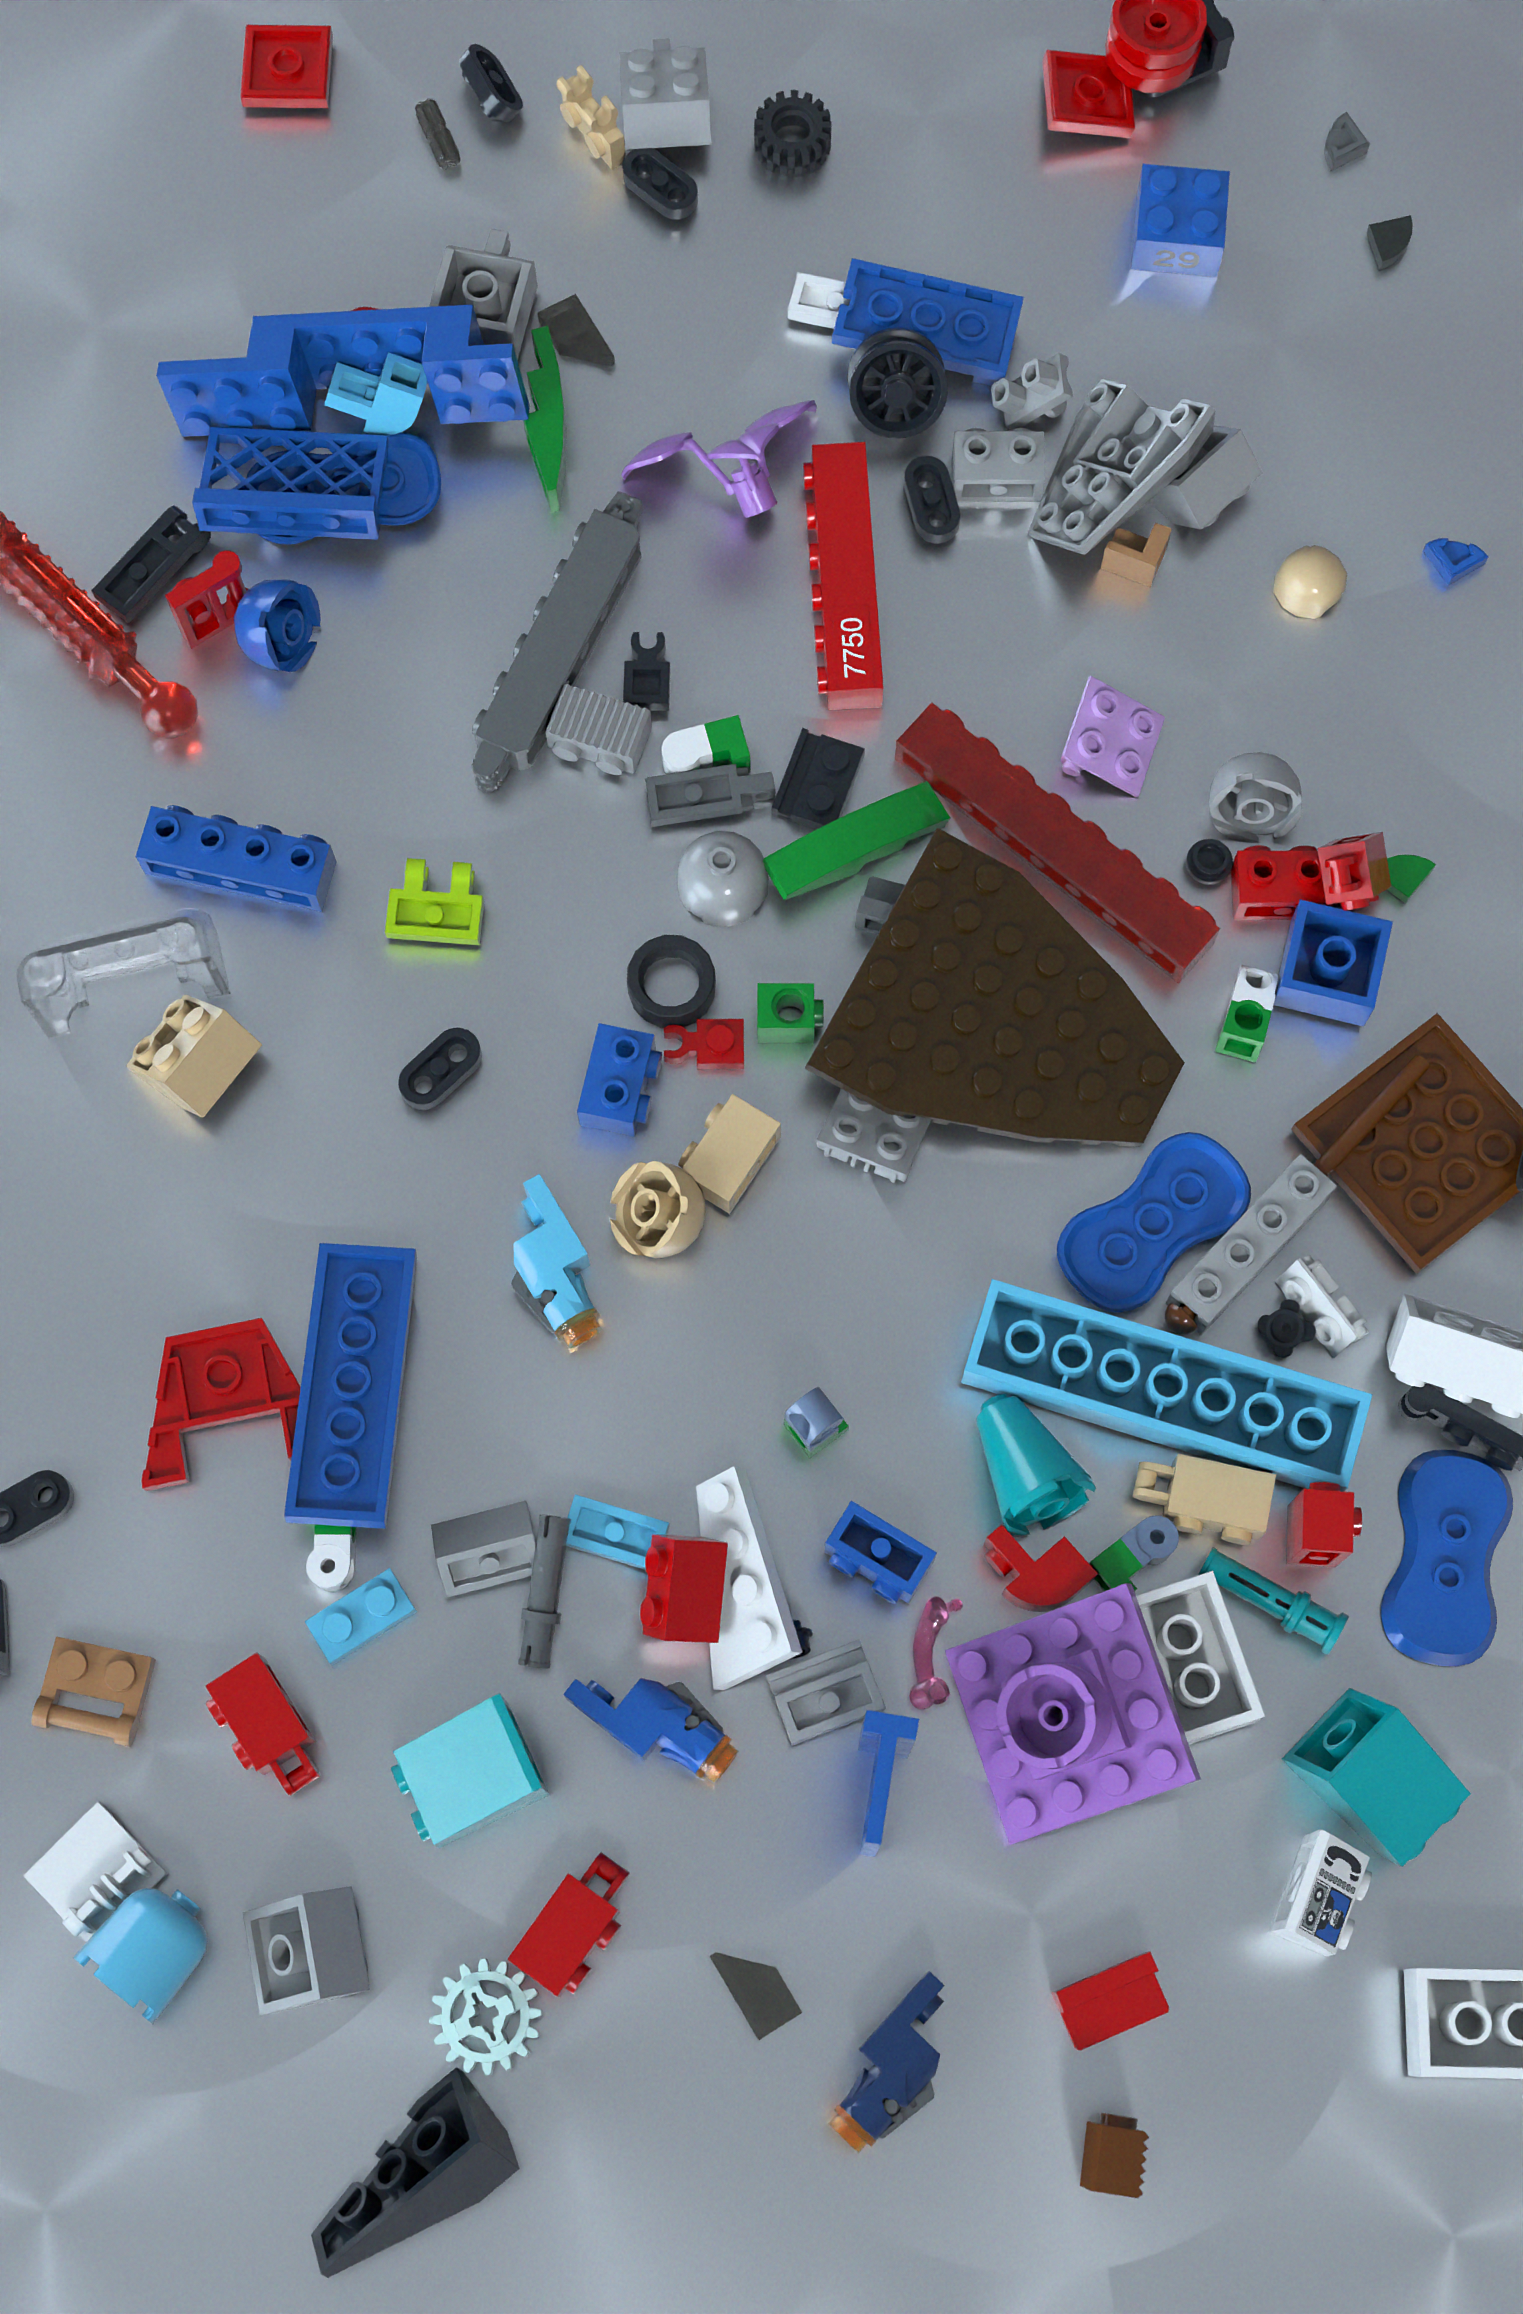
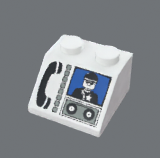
(1321, 1894)

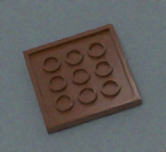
(1437, 1156)

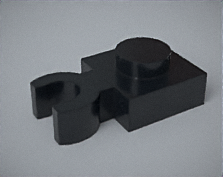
(648, 677)

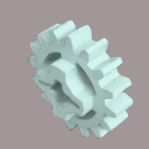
(465, 2027)

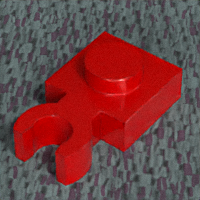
(715, 1044)

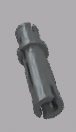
(544, 1592)

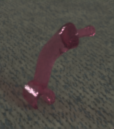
(928, 1687)

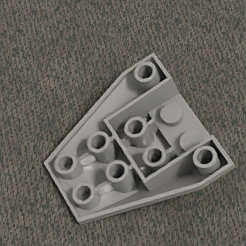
(1116, 463)

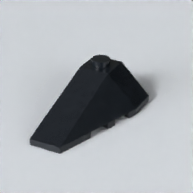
(434, 2169)

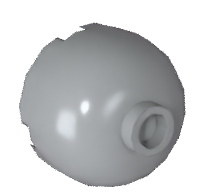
(1255, 797)
(722, 878)

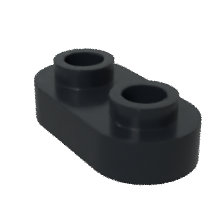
(490, 83)
(663, 185)
(934, 502)
(436, 1067)
(26, 1512)

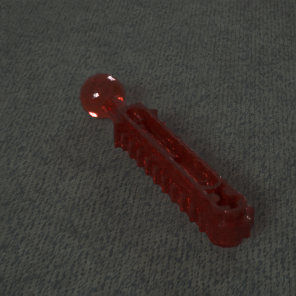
(89, 632)

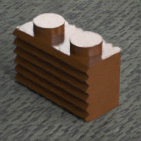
(1114, 2156)

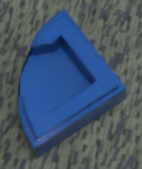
(1454, 558)

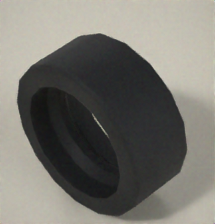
(671, 947)

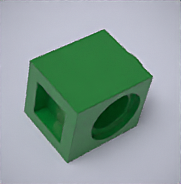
(774, 997)

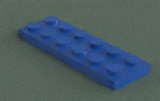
(351, 1386)

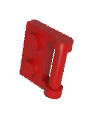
(197, 602)

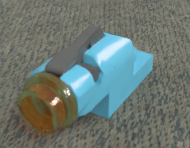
(547, 1269)

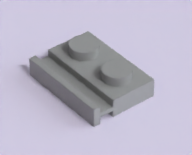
(825, 1692)

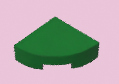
(1407, 874)

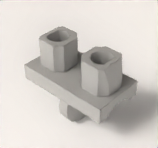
(1036, 392)

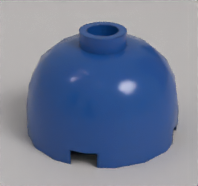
(276, 624)

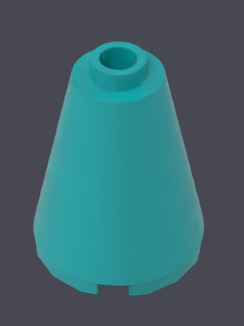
(1029, 1467)

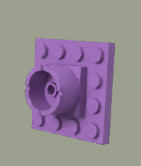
(1118, 1714)

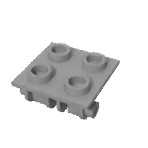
(872, 1136)

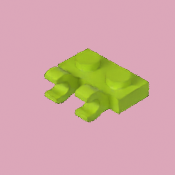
(435, 915)

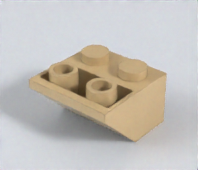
(193, 1054)

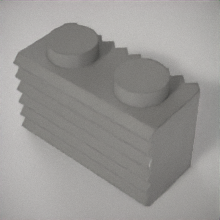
(598, 730)

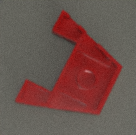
(214, 1381)

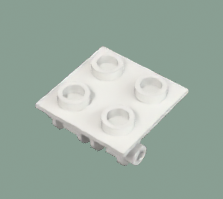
(93, 1872)

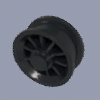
(897, 383)

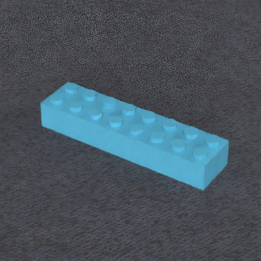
(1166, 1388)

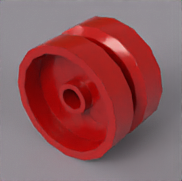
(1155, 42)

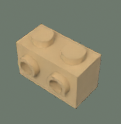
(730, 1151)

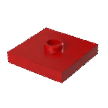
(286, 66)
(1086, 96)

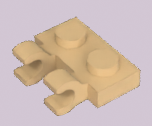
(595, 122)

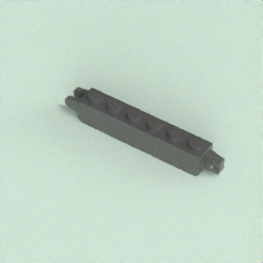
(558, 642)

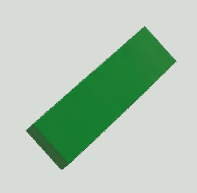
(547, 424)
(854, 840)

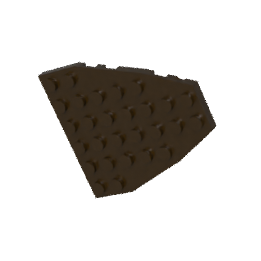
(995, 1015)

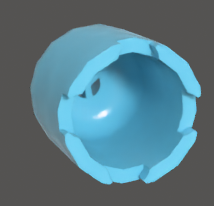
(147, 1948)

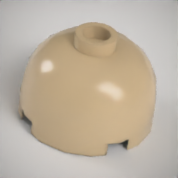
(657, 1210)

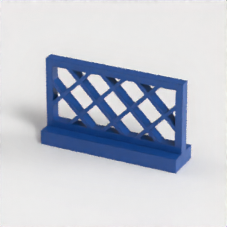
(289, 509)
(888, 1738)

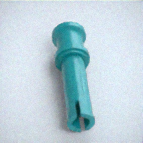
(1300, 1603)

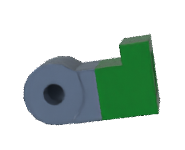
(814, 1422)
(1143, 1545)

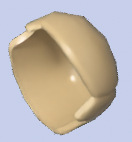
(1310, 581)

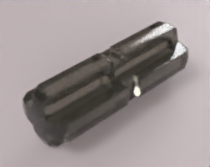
(440, 137)

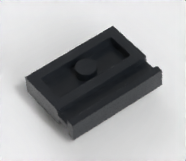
(818, 780)

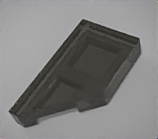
(575, 332)
(758, 1992)

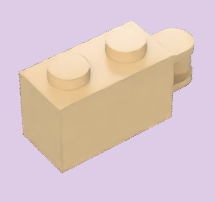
(1210, 1496)

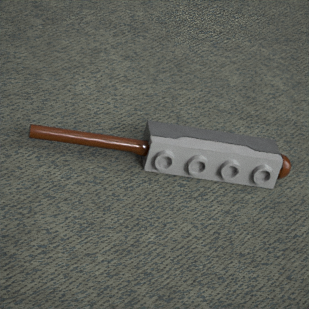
(1274, 1219)

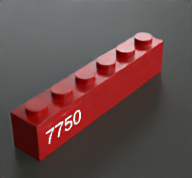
(846, 576)

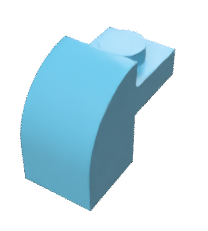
(386, 401)

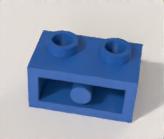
(618, 1079)
(878, 1552)

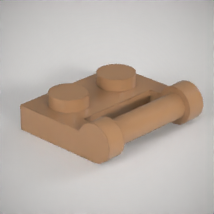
(97, 1674)

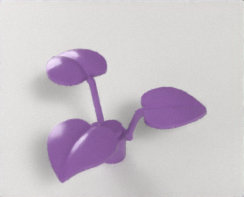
(749, 481)

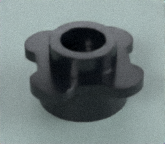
(1300, 1328)

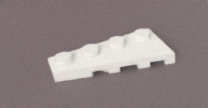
(754, 1613)

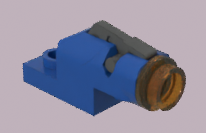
(660, 1717)

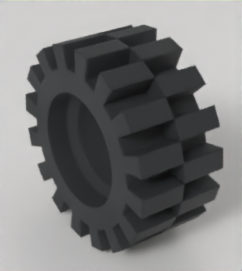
(787, 113)

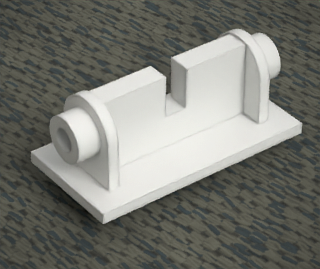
(1335, 1322)

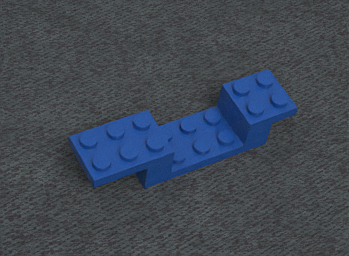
(298, 354)

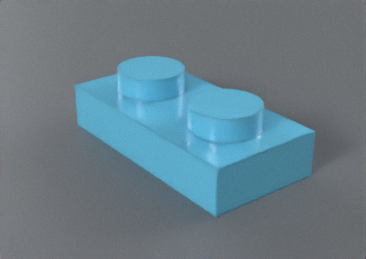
(612, 1531)
(360, 1616)

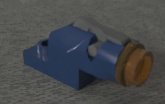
(900, 2075)

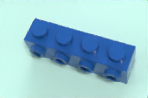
(236, 857)

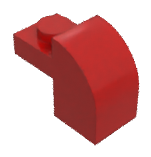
(1039, 1583)

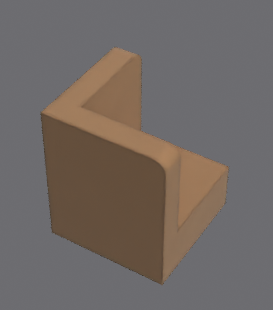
(1136, 555)

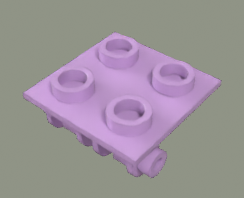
(1112, 737)

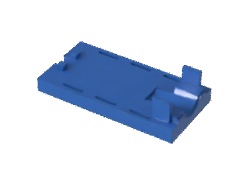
(964, 321)

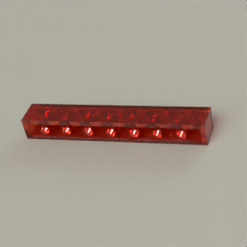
(1057, 842)

